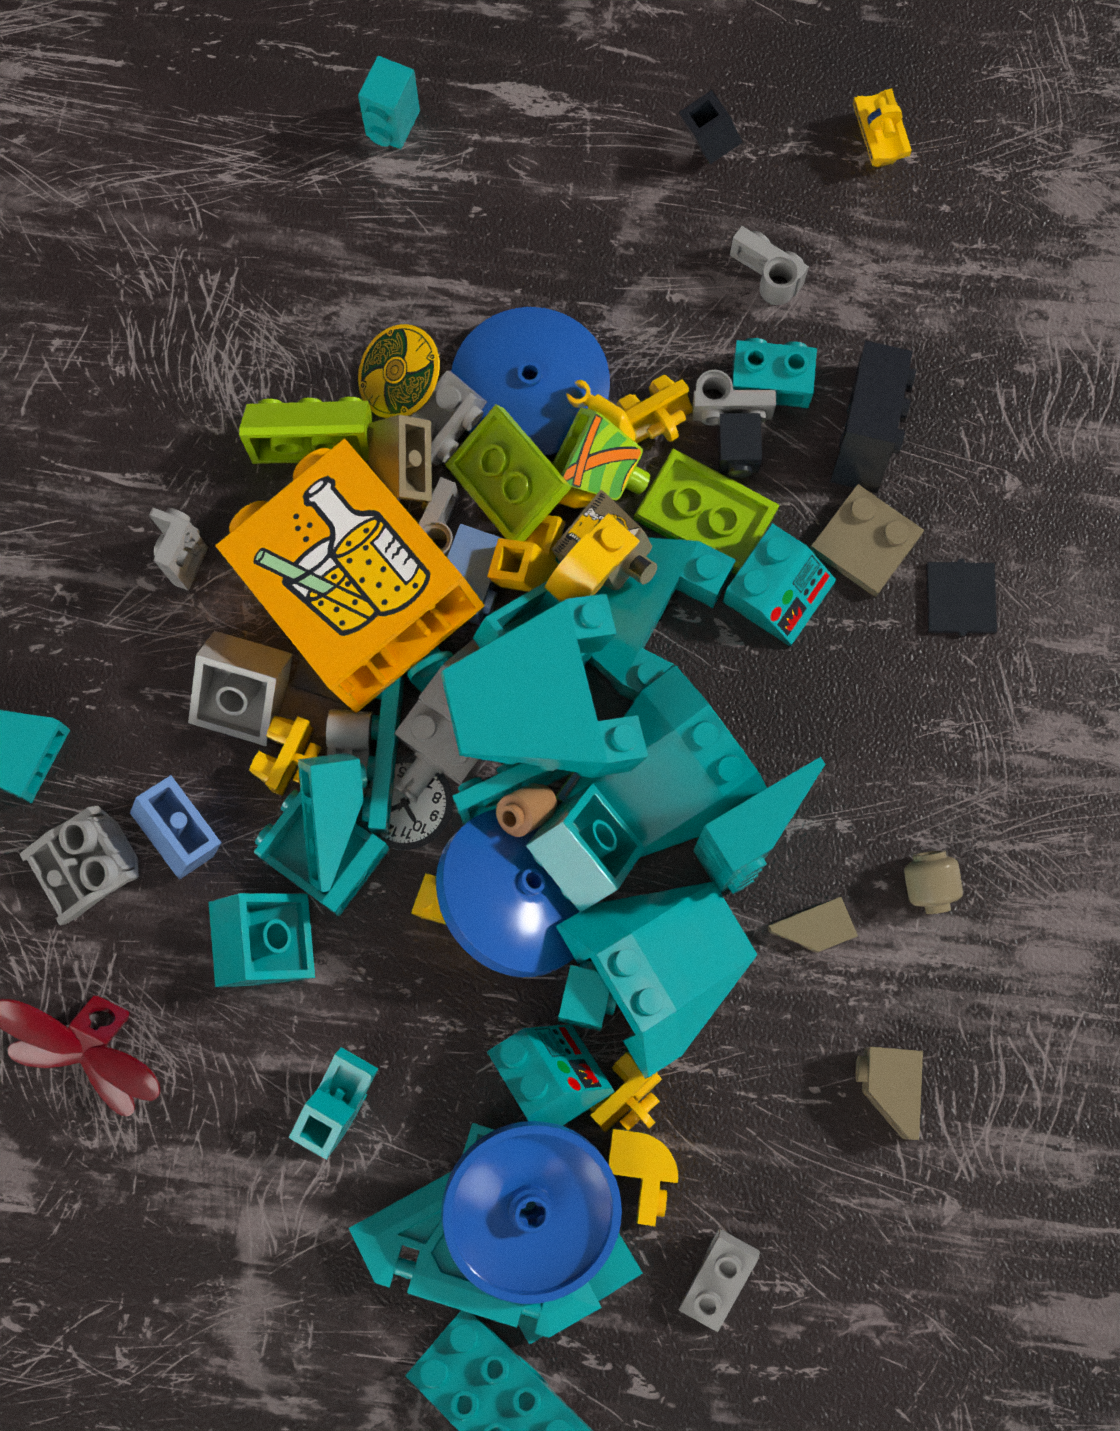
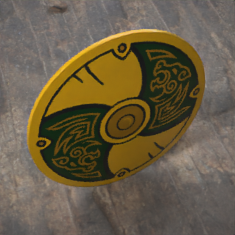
(399, 371)

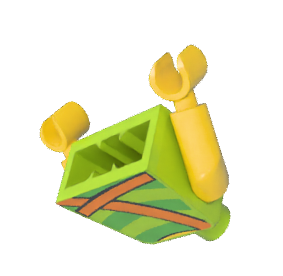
(599, 452)

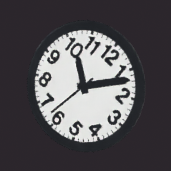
(419, 822)

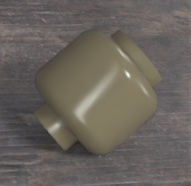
(933, 881)

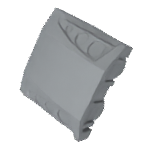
(82, 862)

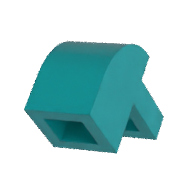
(334, 1104)

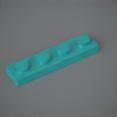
(383, 765)

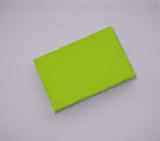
(507, 475)
(705, 507)

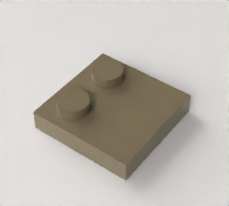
(866, 540)

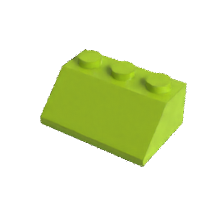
(292, 430)

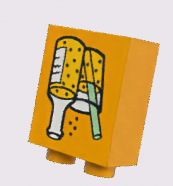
(348, 574)

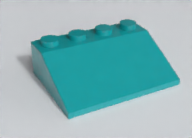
(740, 840)

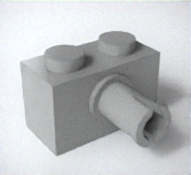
(436, 751)

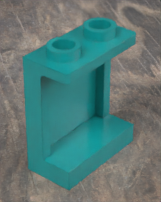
(285, 851)

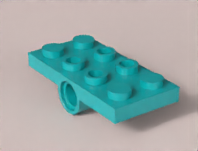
(487, 1385)

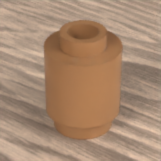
(526, 809)

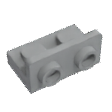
(451, 411)
(179, 548)

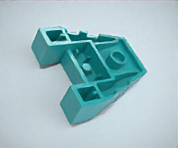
(638, 607)
(532, 700)

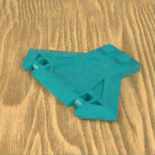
(435, 1276)

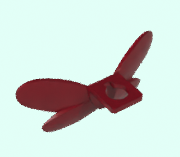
(50, 1044)

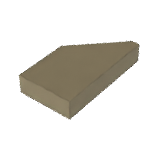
(817, 927)

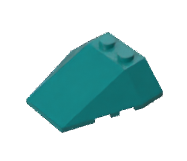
(691, 767)
(665, 963)

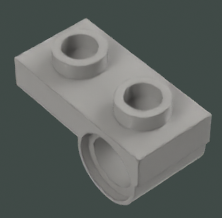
(759, 254)
(733, 401)
(439, 512)
(350, 734)
(719, 1280)

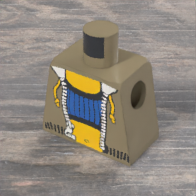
(634, 565)

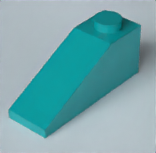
(330, 807)

